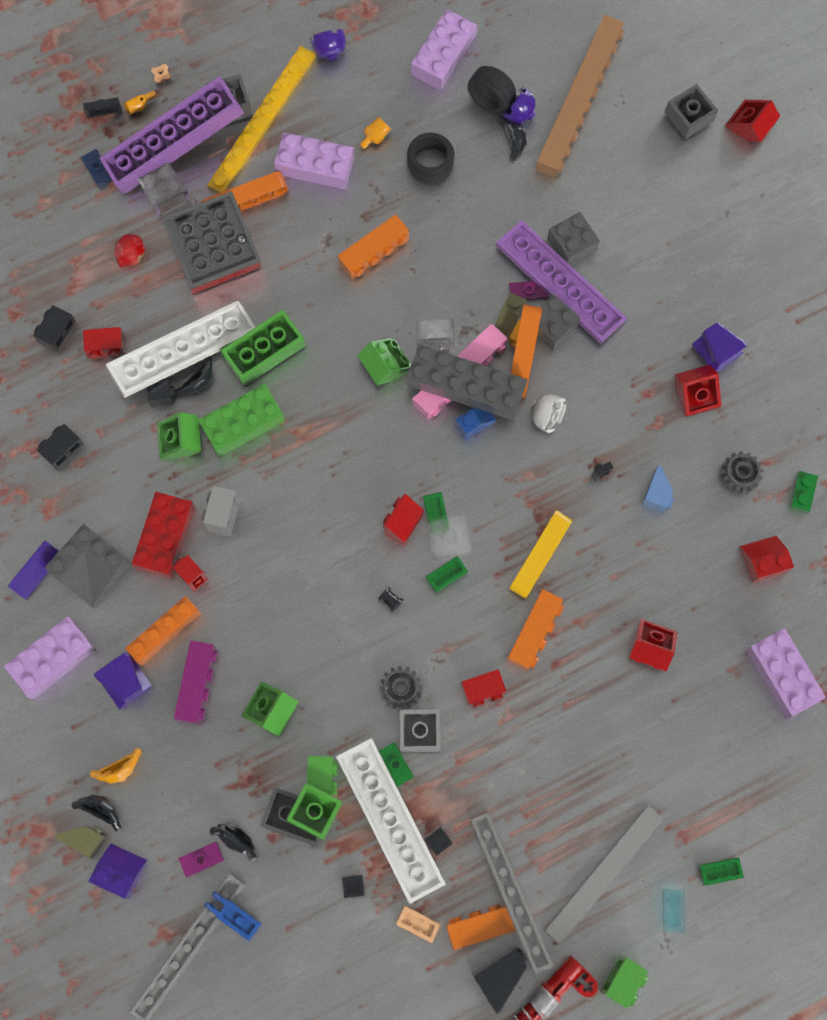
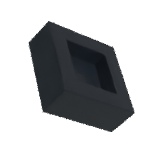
(602, 470)
(438, 841)
(353, 886)

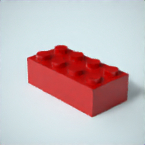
(163, 535)

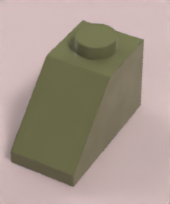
(510, 314)
(83, 839)

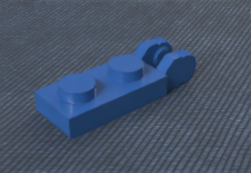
(234, 917)

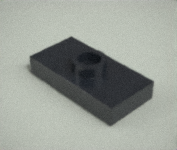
(102, 107)

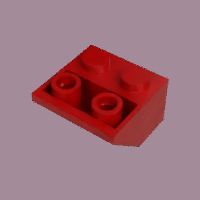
(403, 519)

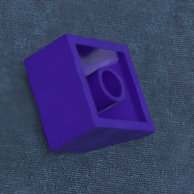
(118, 871)

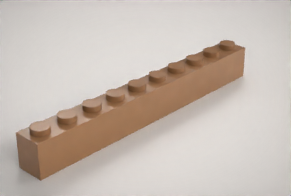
(579, 96)

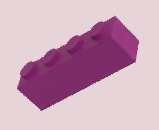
(195, 682)

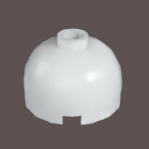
(547, 411)

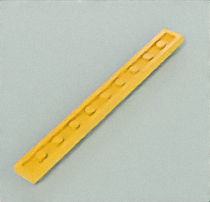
(261, 120)

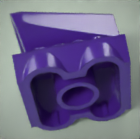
(719, 346)
(123, 680)

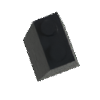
(501, 976)

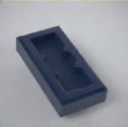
(96, 168)

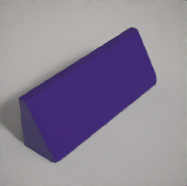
(33, 571)

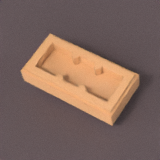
(418, 924)

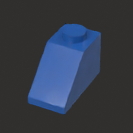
(473, 422)

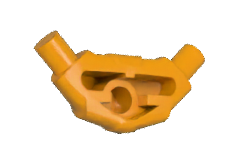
(118, 770)

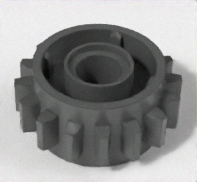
(749, 465)
(393, 679)

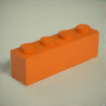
(373, 246)
(535, 629)
(163, 631)
(479, 926)

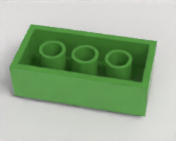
(263, 348)
(241, 420)

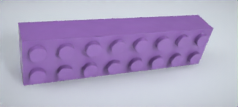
(172, 134)

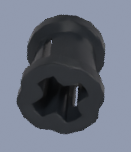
(390, 599)

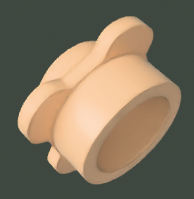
(161, 78)

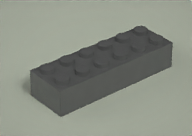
(466, 382)

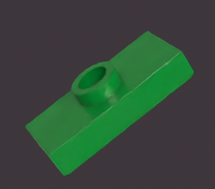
(434, 506)
(446, 574)
(396, 764)
(721, 871)

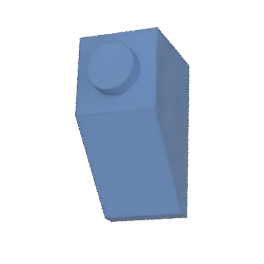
(659, 492)

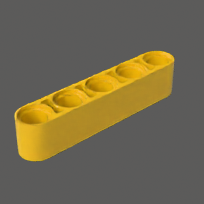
(541, 554)

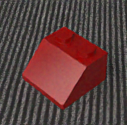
(753, 119)
(698, 389)
(766, 558)
(653, 645)

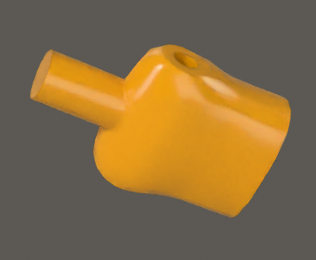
(138, 103)
(375, 132)

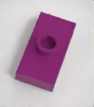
(527, 290)
(201, 859)

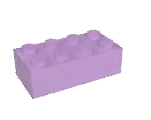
(443, 49)
(314, 160)
(50, 658)
(785, 673)

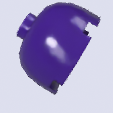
(329, 44)
(521, 107)

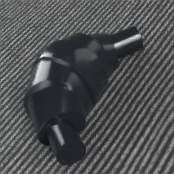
(516, 136)
(198, 380)
(99, 807)
(235, 839)

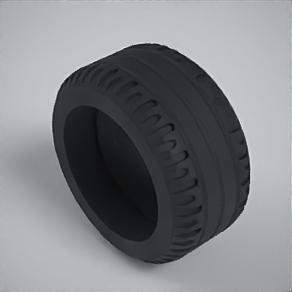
(491, 89)
(434, 141)

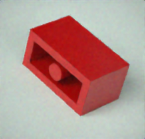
(104, 342)
(190, 572)
(483, 688)

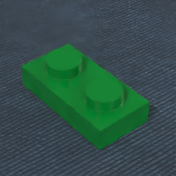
(804, 491)

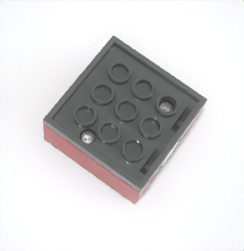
(212, 242)

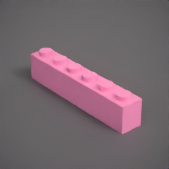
(480, 351)

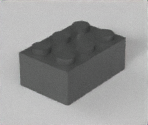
(277, 814)

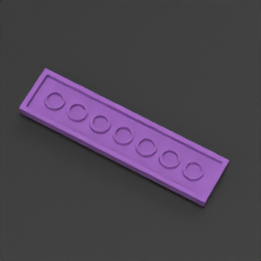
(558, 277)

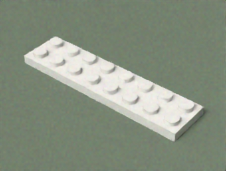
(179, 349)
(390, 821)

